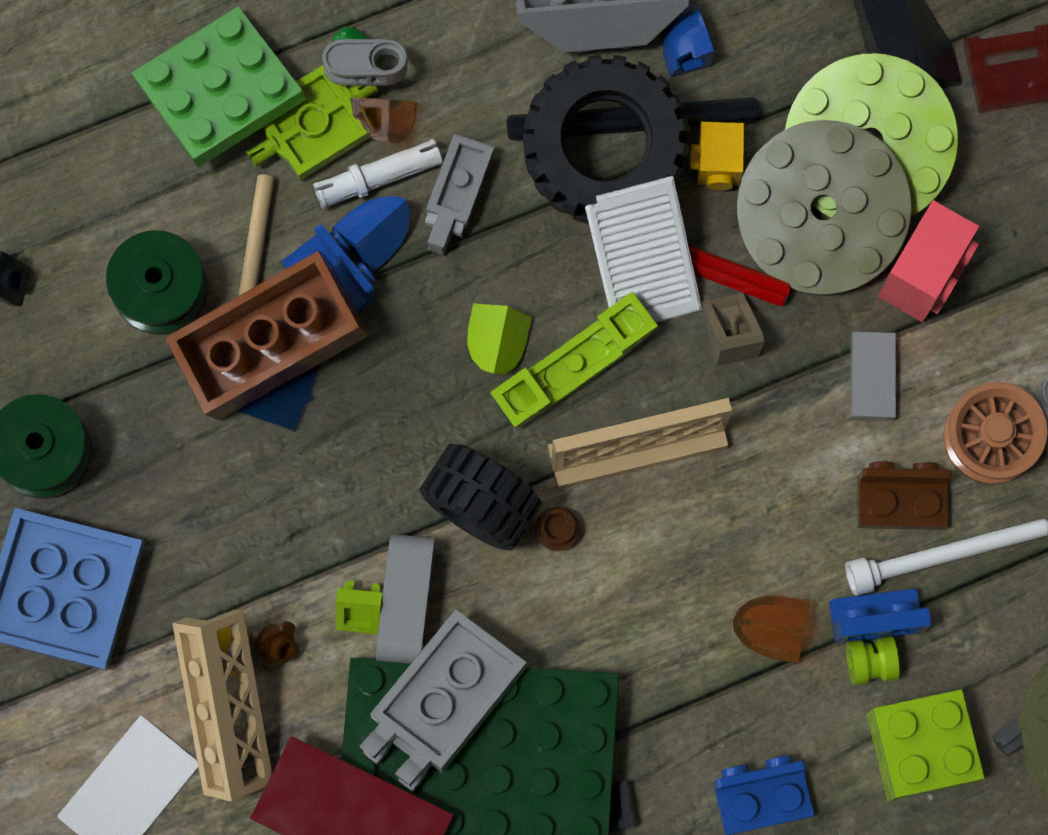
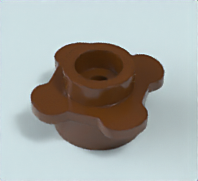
(276, 645)

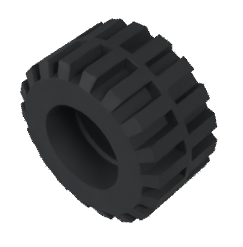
(480, 496)

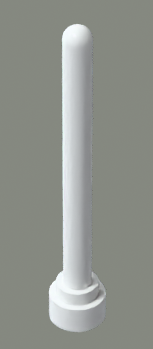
(865, 574)

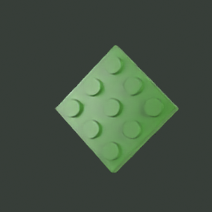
(218, 86)

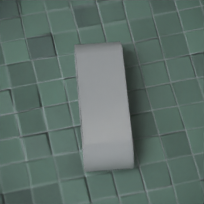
(405, 598)

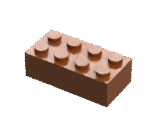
(267, 336)

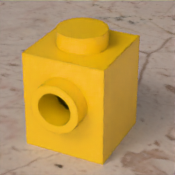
(718, 155)

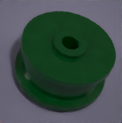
(156, 282)
(42, 446)

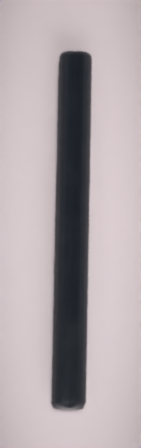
(624, 120)

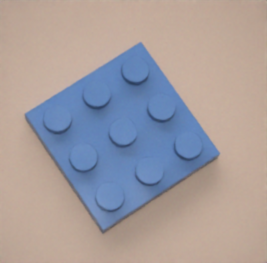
(64, 587)

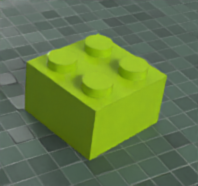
(925, 745)

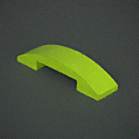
(575, 362)

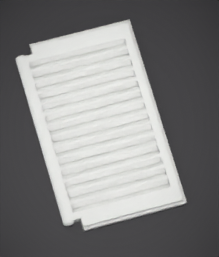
(645, 248)

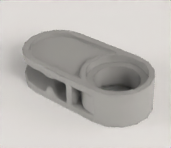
(353, 62)

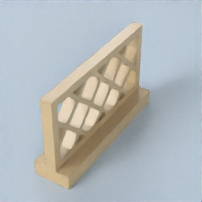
(640, 444)

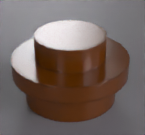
(557, 529)

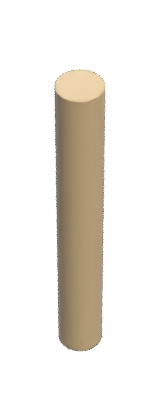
(256, 233)

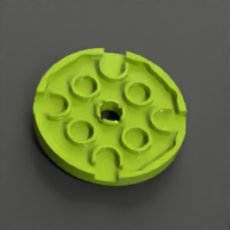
(898, 102)

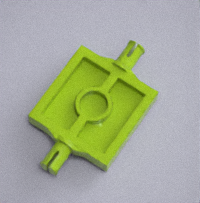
(316, 128)

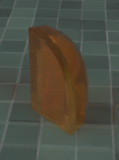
(385, 118)
(773, 626)

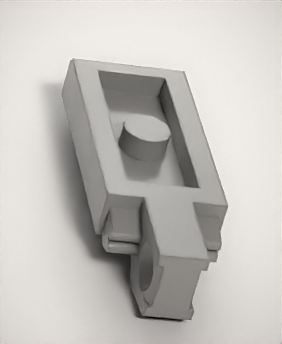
(456, 190)

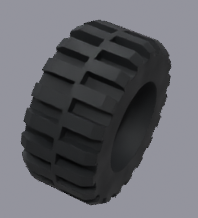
(594, 82)

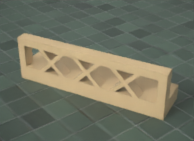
(215, 711)

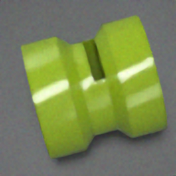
(872, 660)

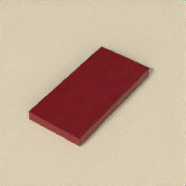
(327, 796)

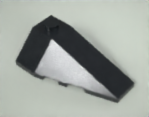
(910, 33)

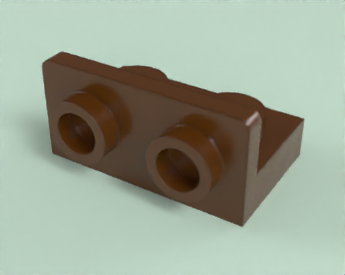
(903, 497)

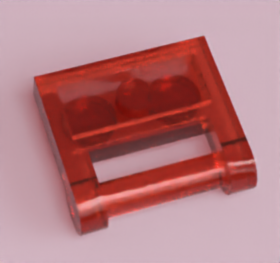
(1010, 82)

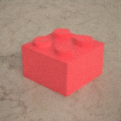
(924, 269)

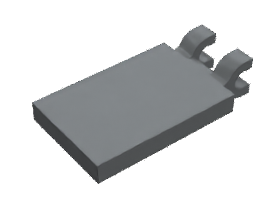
(442, 698)

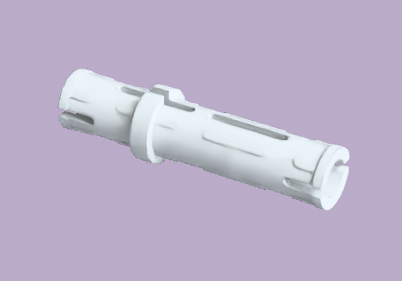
(377, 174)

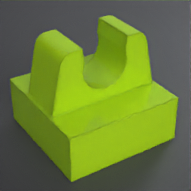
(358, 609)

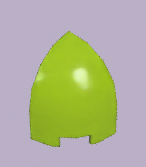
(497, 337)

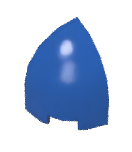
(687, 43)
(376, 229)

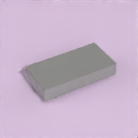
(872, 376)

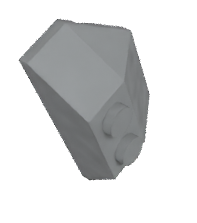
(597, 23)

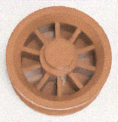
(995, 433)

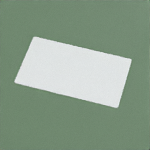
(130, 784)

